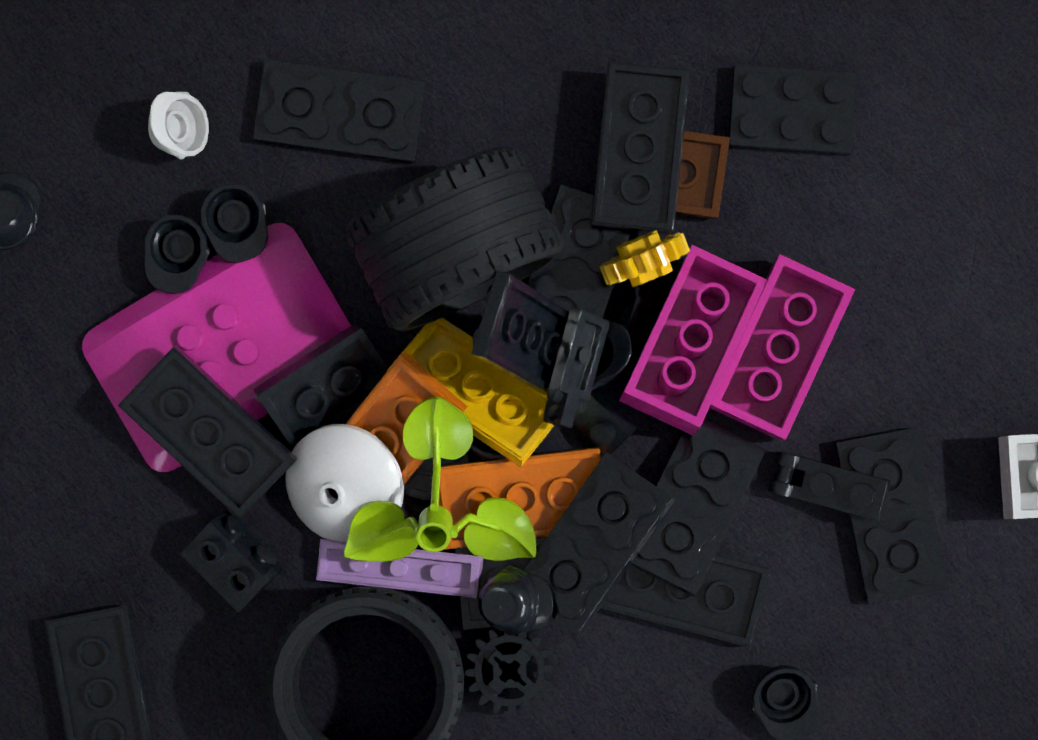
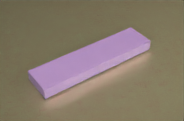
(418, 572)

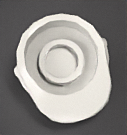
(178, 124)

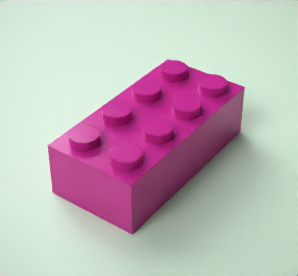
(693, 340)
(782, 348)

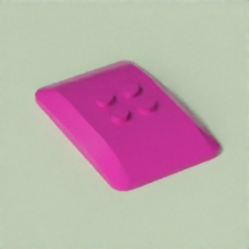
(234, 322)

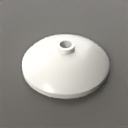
(352, 465)

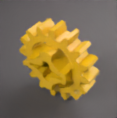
(644, 258)

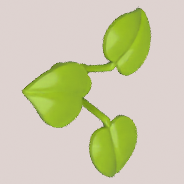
(380, 527)

